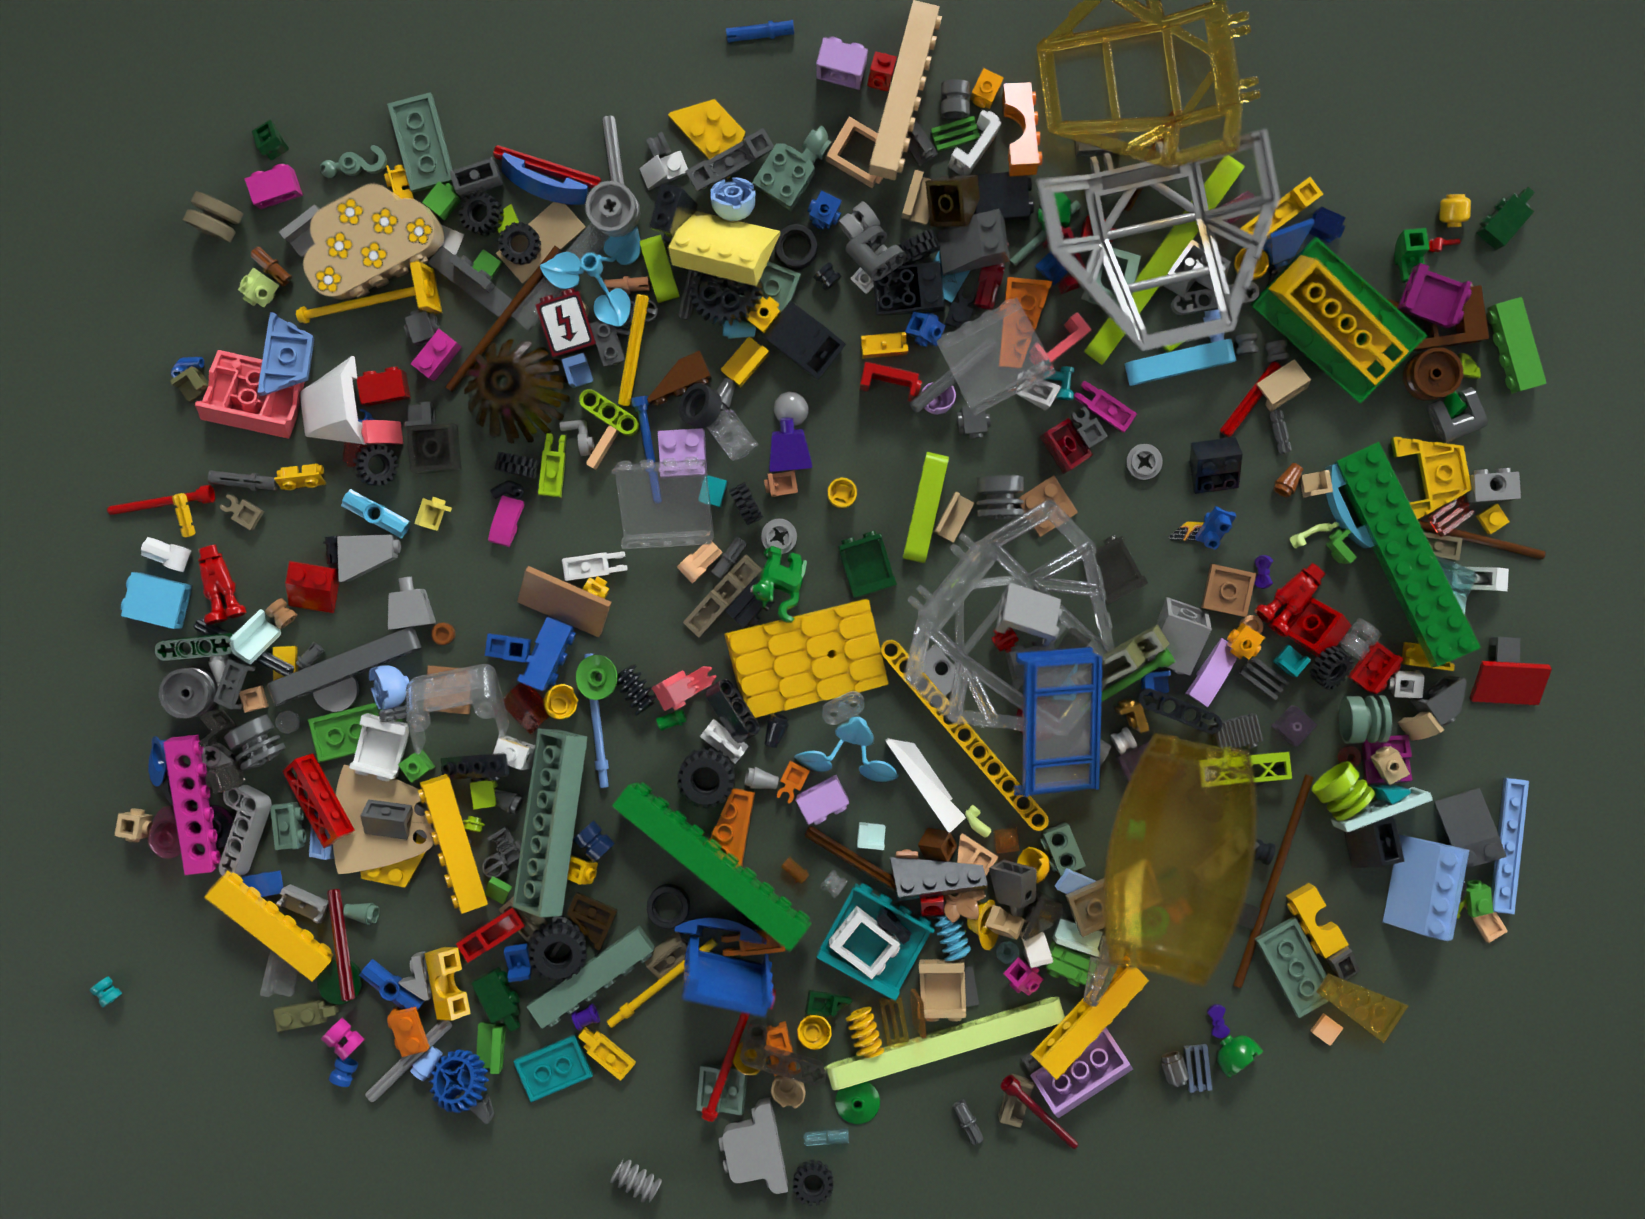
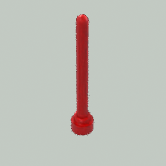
(204, 494)

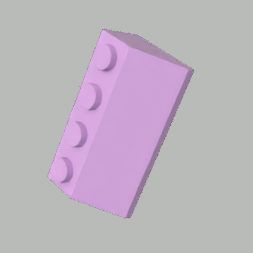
(1089, 1074)

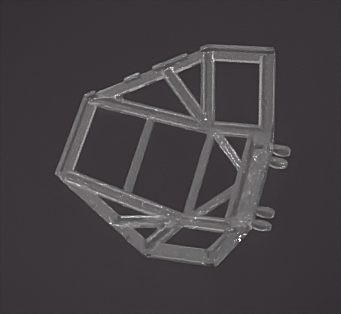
(968, 576)

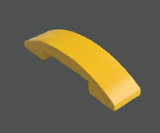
(1289, 205)

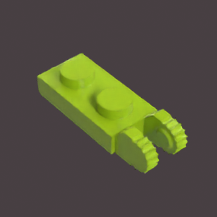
(552, 468)

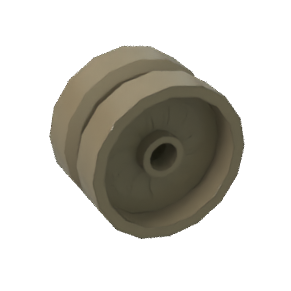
(212, 218)

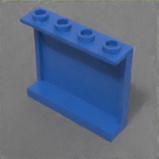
(727, 981)

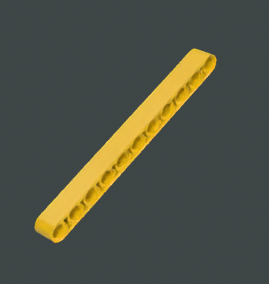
(968, 745)

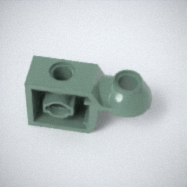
(789, 172)

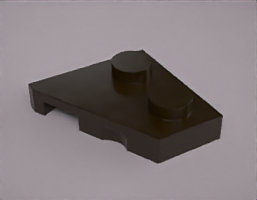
(592, 917)

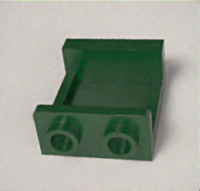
(866, 564)

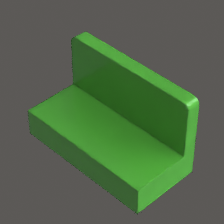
(491, 1045)

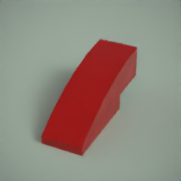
(490, 934)

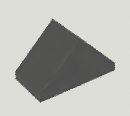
(1343, 963)

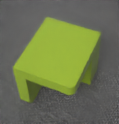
(483, 794)

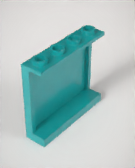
(869, 945)

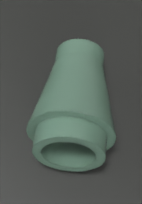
(364, 913)

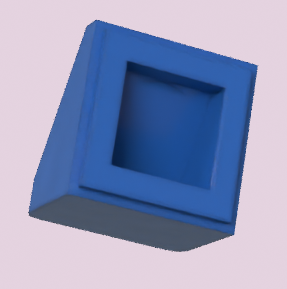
(1051, 268)

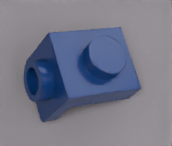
(518, 962)

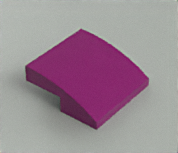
(1400, 743)

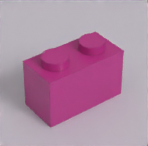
(273, 186)
(436, 355)

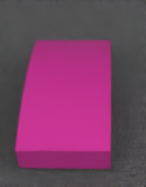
(505, 520)

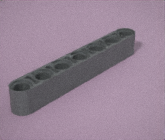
(343, 665)

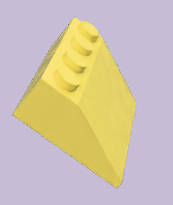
(723, 247)

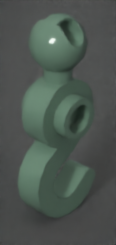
(353, 164)

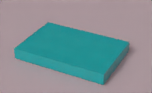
(553, 1068)

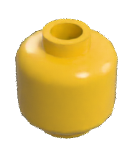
(1455, 210)

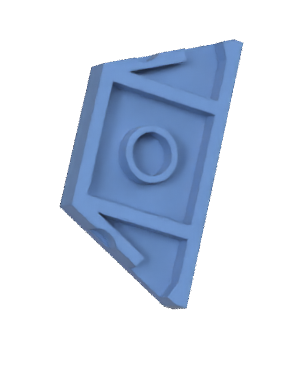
(285, 356)

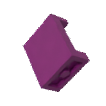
(1434, 297)

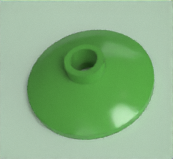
(588, 680)

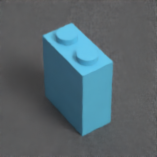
(156, 600)

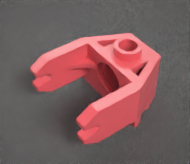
(681, 687)

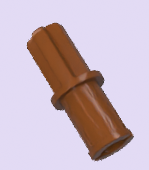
(271, 266)

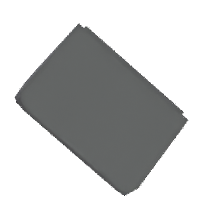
(483, 1109)

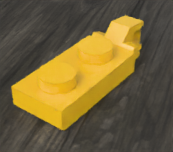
(607, 1053)

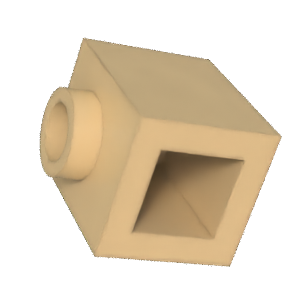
(1389, 764)

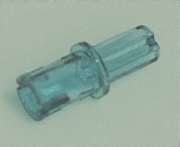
(826, 1137)

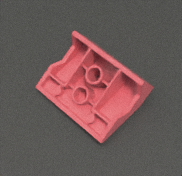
(235, 401)

